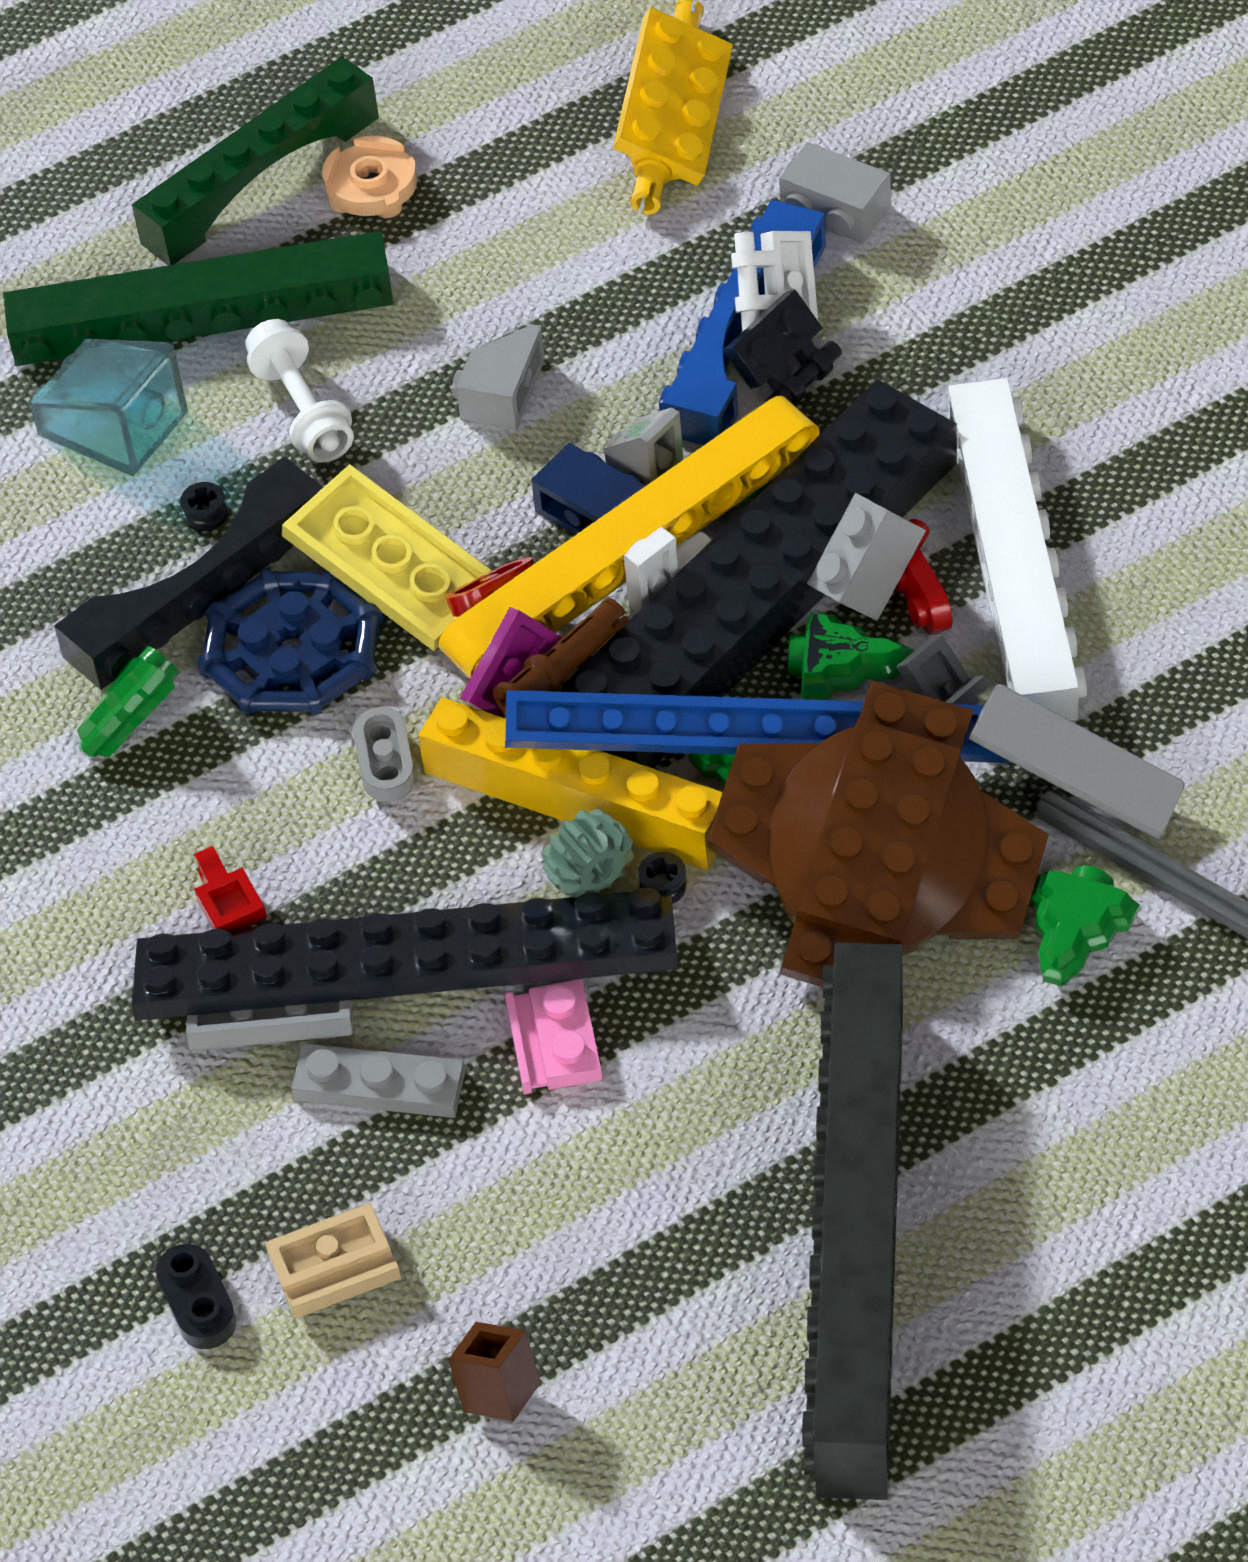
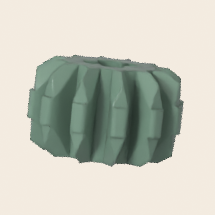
(587, 853)

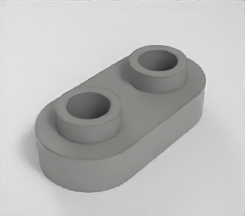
(384, 757)

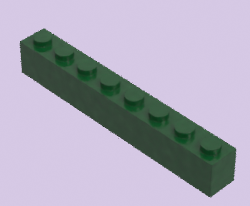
(200, 297)

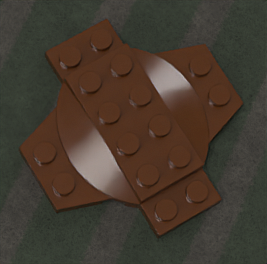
(878, 834)

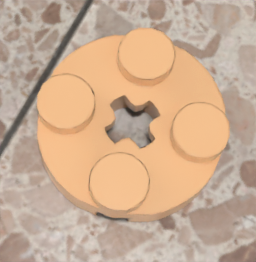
(378, 196)

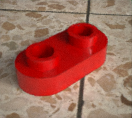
(480, 588)
(925, 596)

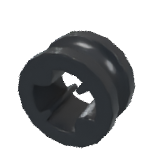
(200, 494)
(666, 864)

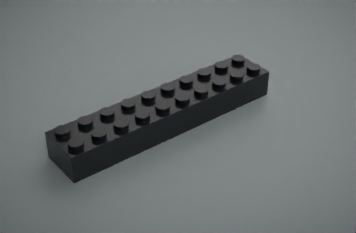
(755, 573)

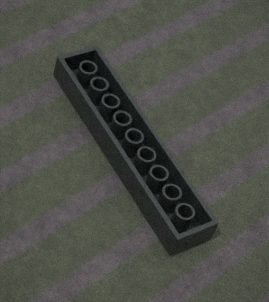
(854, 1224)

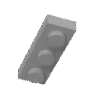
(269, 1025)
(378, 1080)

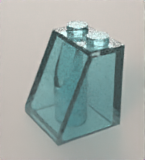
(112, 401)

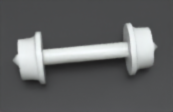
(320, 427)

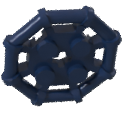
(283, 619)

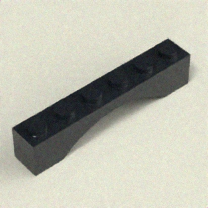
(119, 627)

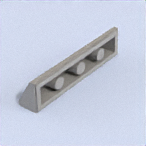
(1077, 760)

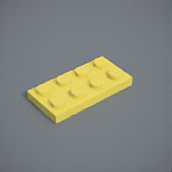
(383, 553)

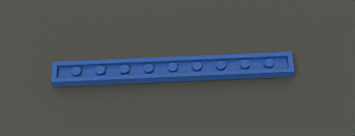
(682, 722)

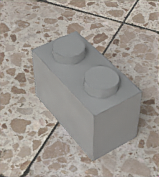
(842, 188)
(866, 557)

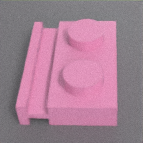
(553, 1036)

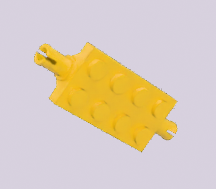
(671, 101)

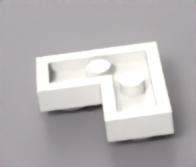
(655, 562)

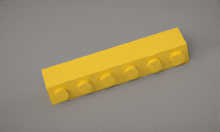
(652, 805)

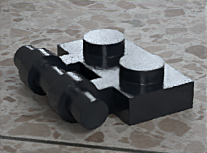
(773, 340)

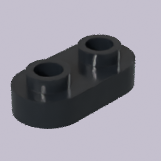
(193, 1292)

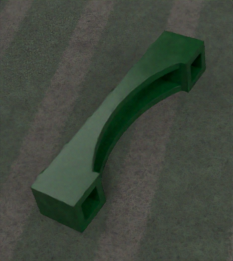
(183, 207)

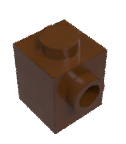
(494, 1371)

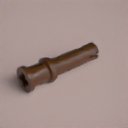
(550, 669)

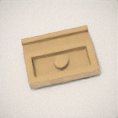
(332, 1260)

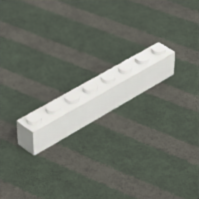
(1012, 547)

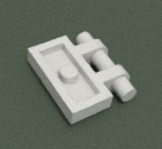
(786, 267)

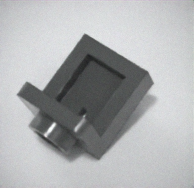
(938, 674)

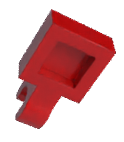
(226, 897)

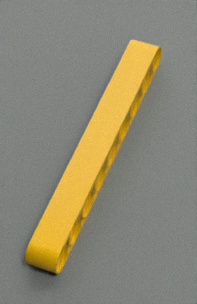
(679, 501)

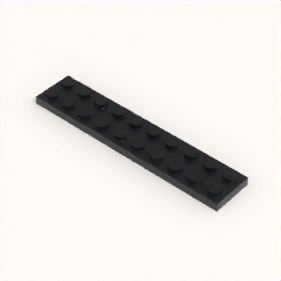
(404, 954)

